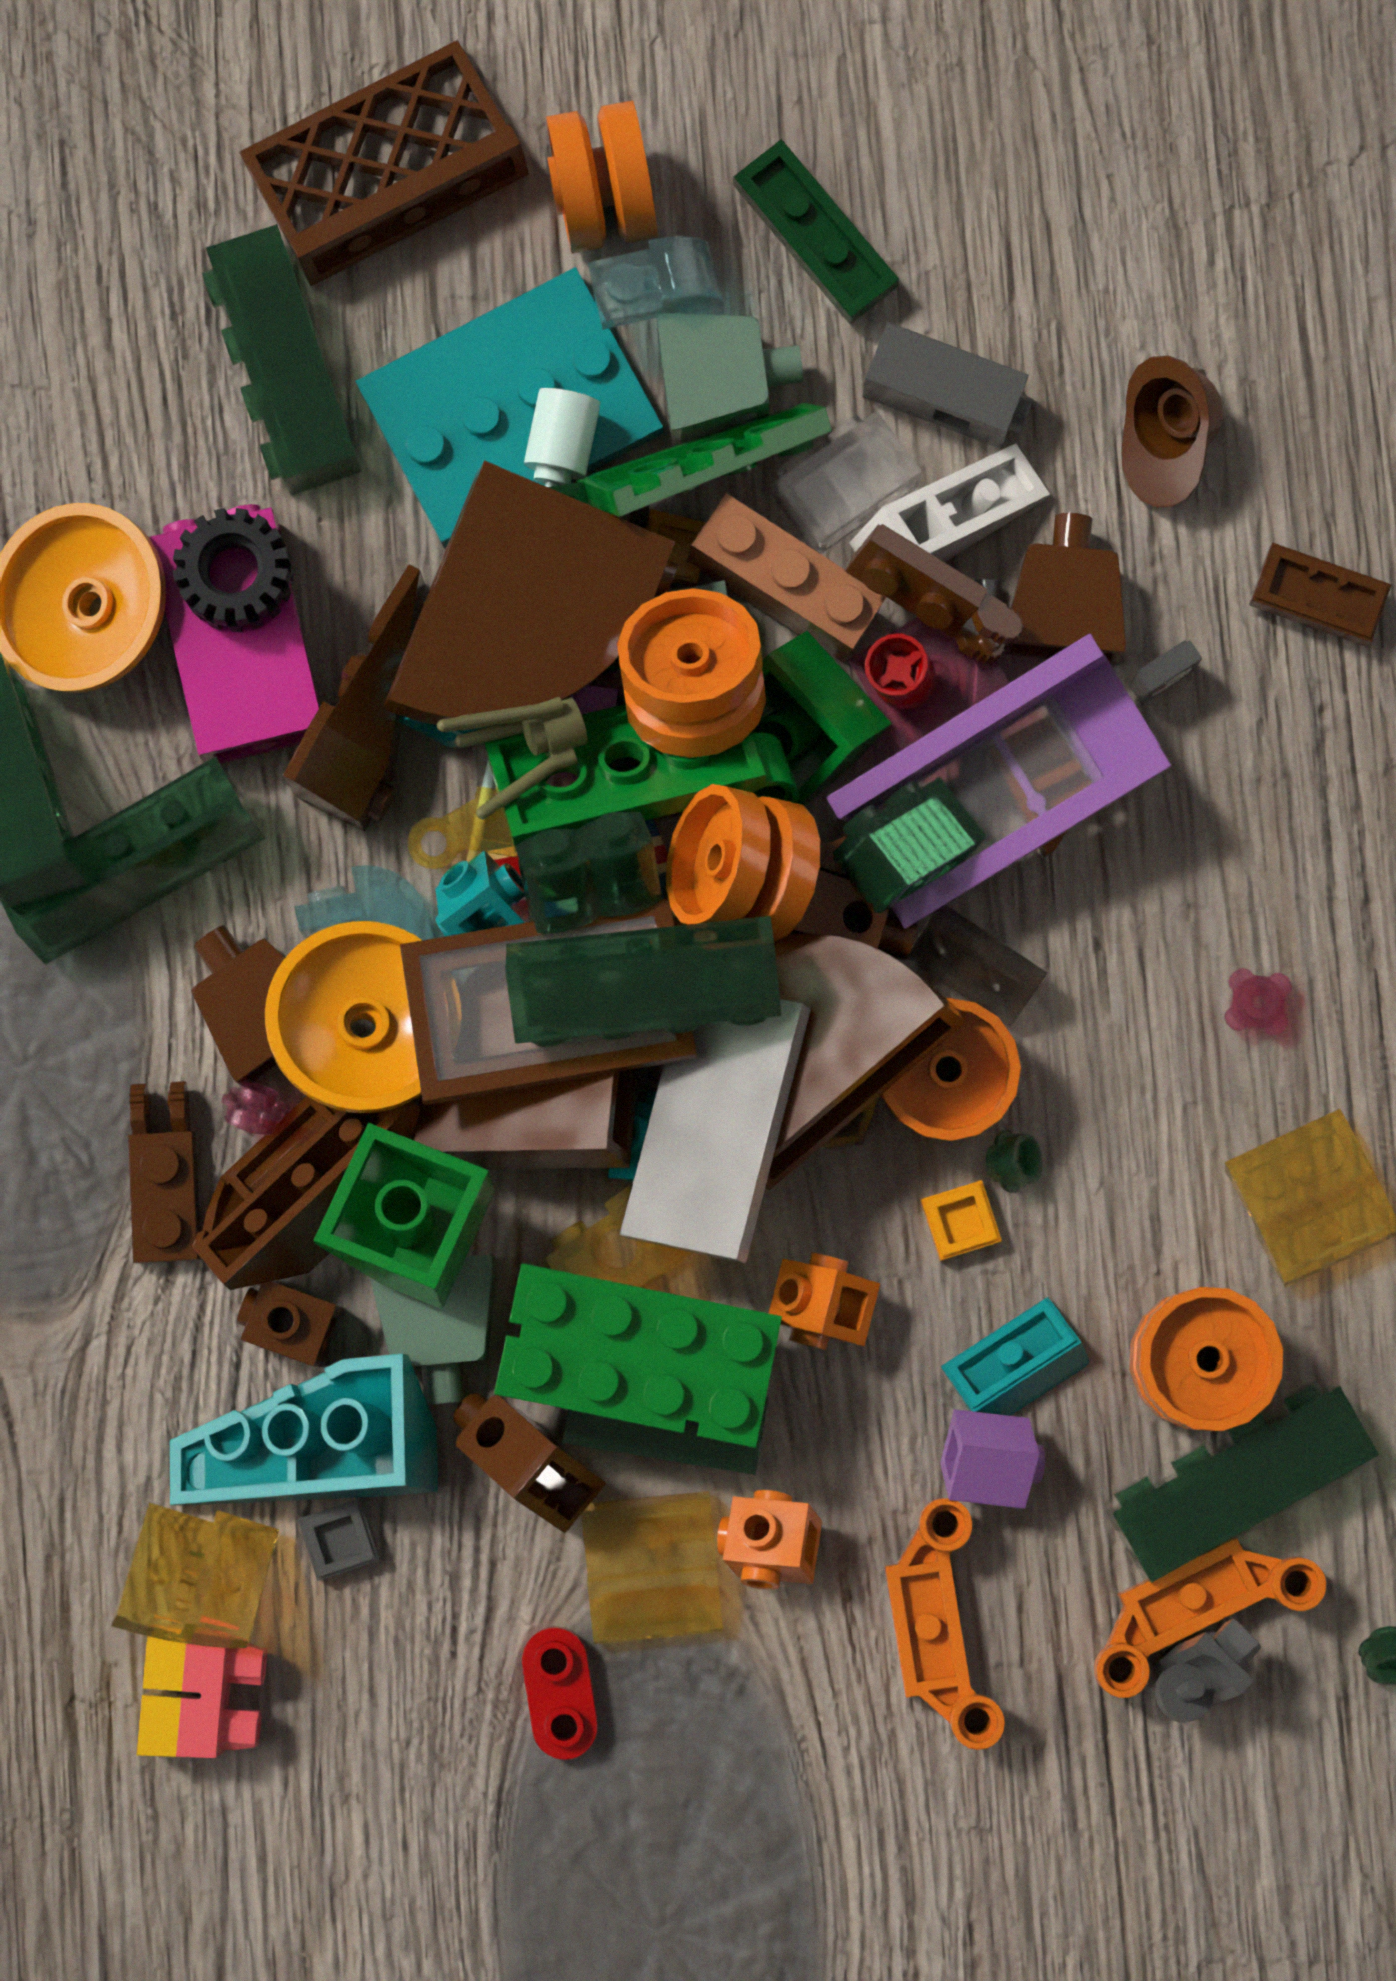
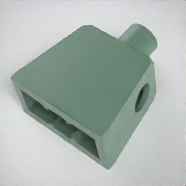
(718, 372)
(446, 1336)

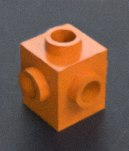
(811, 1297)
(770, 1540)

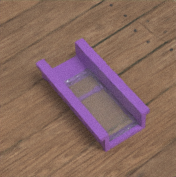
(1022, 765)

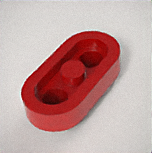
(560, 1693)

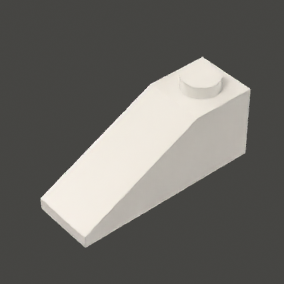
(963, 505)

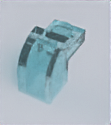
(666, 278)
(378, 898)

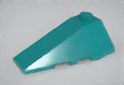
(332, 1437)

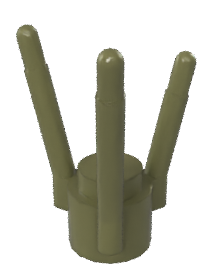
(548, 728)

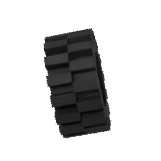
(206, 543)

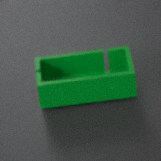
(638, 1355)

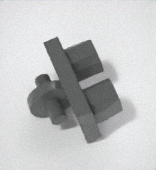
(1204, 1671)

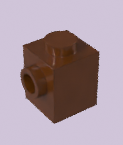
(288, 1322)

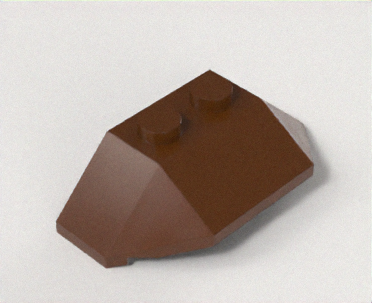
(280, 1190)

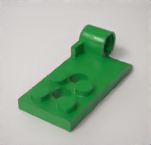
(655, 788)

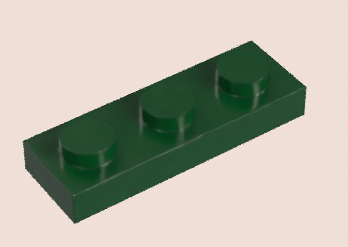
(815, 231)

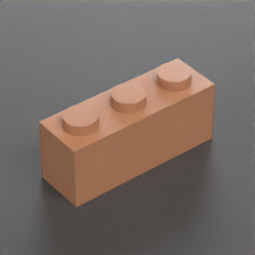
(784, 577)

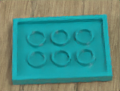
(479, 389)

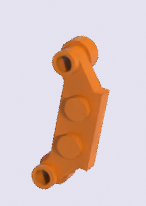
(1194, 1598)
(930, 1626)

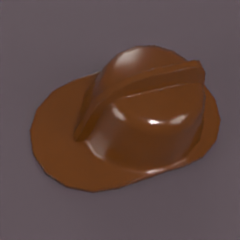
(1167, 429)

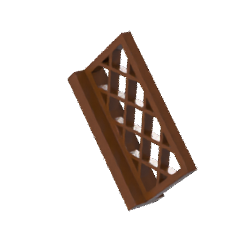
(395, 208)

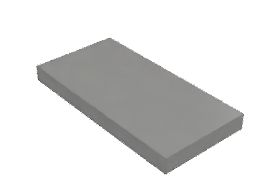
(715, 1137)

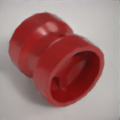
(892, 660)

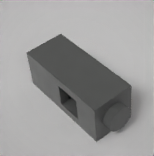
(947, 386)

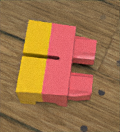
(201, 1723)

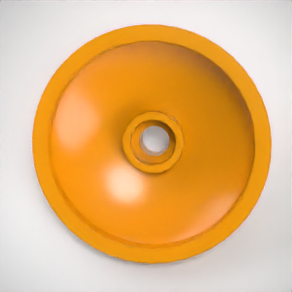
(46, 591)
(317, 996)

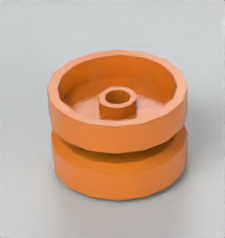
(601, 177)
(692, 672)
(742, 859)
(973, 1097)
(1241, 1374)

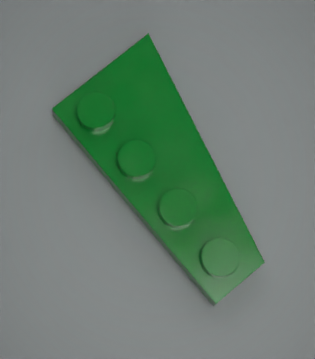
(706, 458)

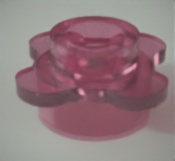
(1244, 1014)
(254, 1108)

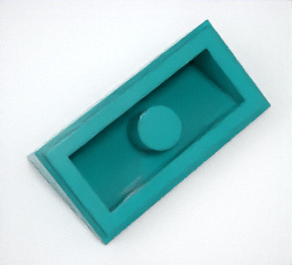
(1017, 1362)

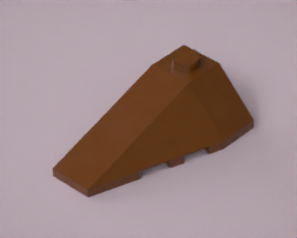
(353, 747)

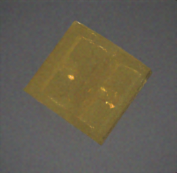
(1312, 1197)
(651, 1567)
(195, 1578)

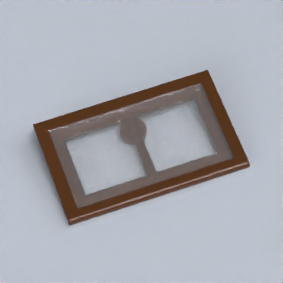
(466, 1022)

